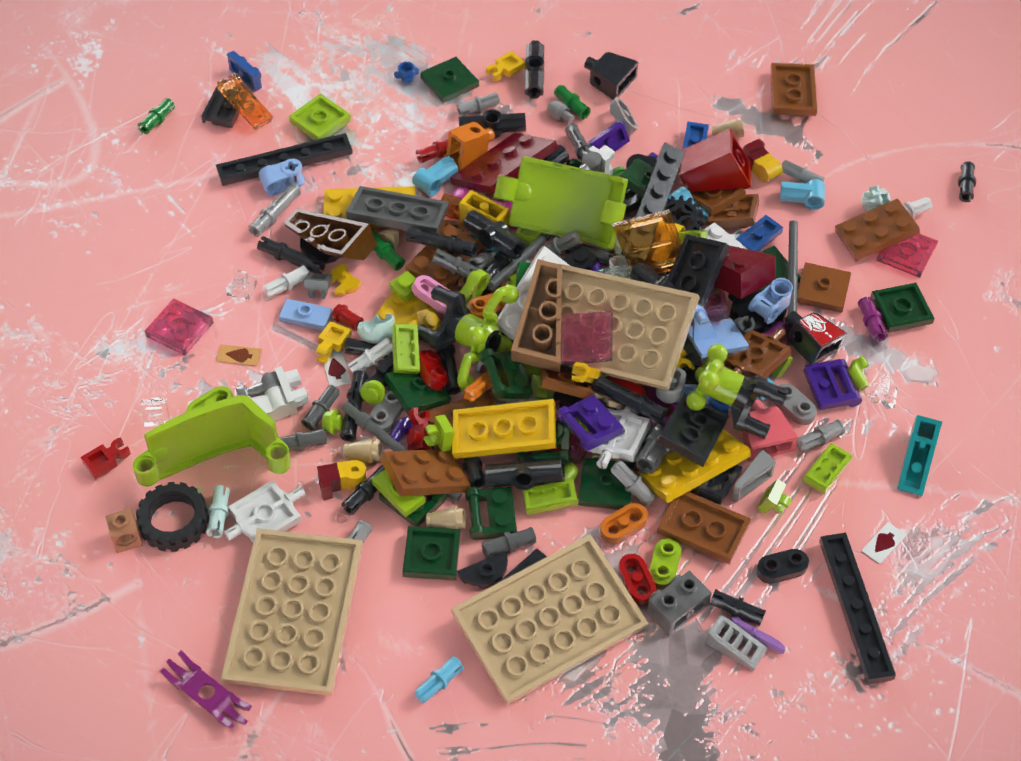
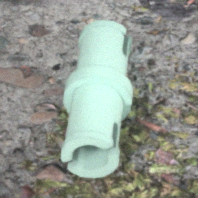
(218, 511)

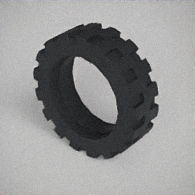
(166, 494)

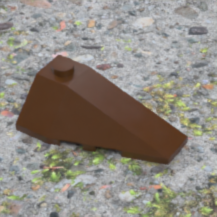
(333, 234)

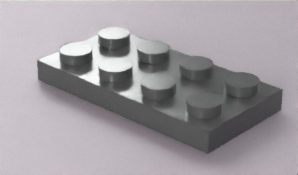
(397, 210)

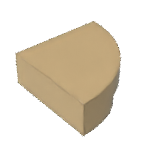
(392, 236)

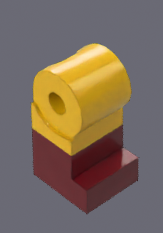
(762, 162)
(340, 477)

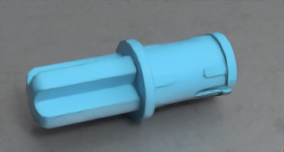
(439, 679)

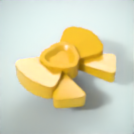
(347, 283)

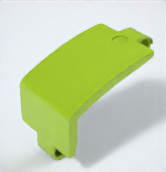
(564, 200)
(208, 434)

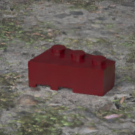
(745, 271)

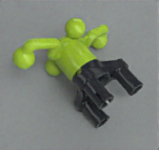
(469, 329)
(734, 390)

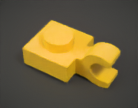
(427, 317)
(331, 339)
(585, 373)

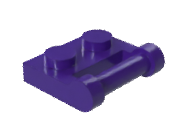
(825, 387)
(595, 418)

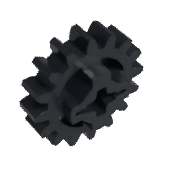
(685, 213)

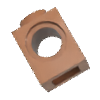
(123, 530)

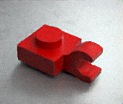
(416, 434)

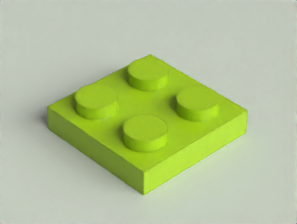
(320, 117)

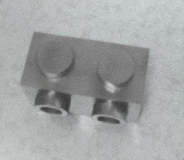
(678, 602)

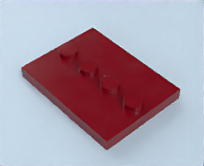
(502, 160)

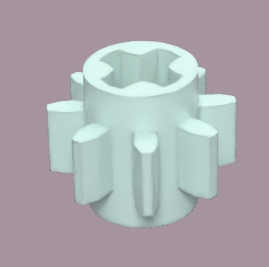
(874, 198)

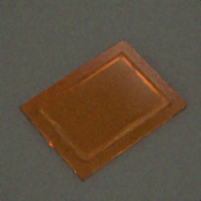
(649, 240)

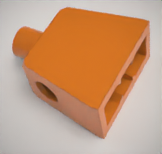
(468, 143)

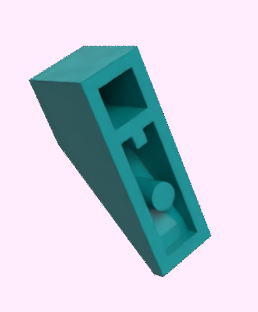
(919, 454)

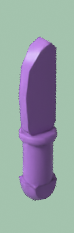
(762, 637)

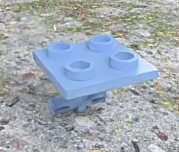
(706, 333)

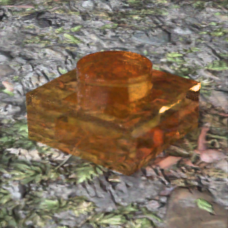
(454, 201)

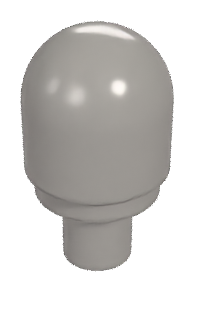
(560, 111)

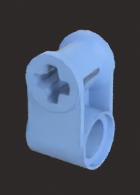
(278, 176)
(772, 299)

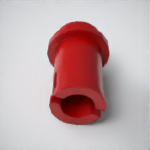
(343, 314)

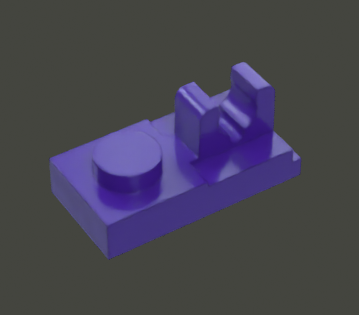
(613, 137)

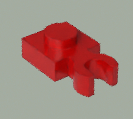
(103, 459)

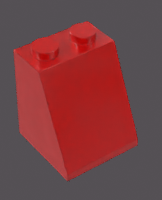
(716, 164)

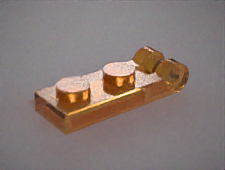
(244, 101)

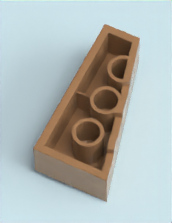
(539, 327)

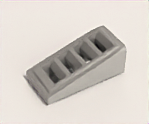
(755, 475)
(733, 630)

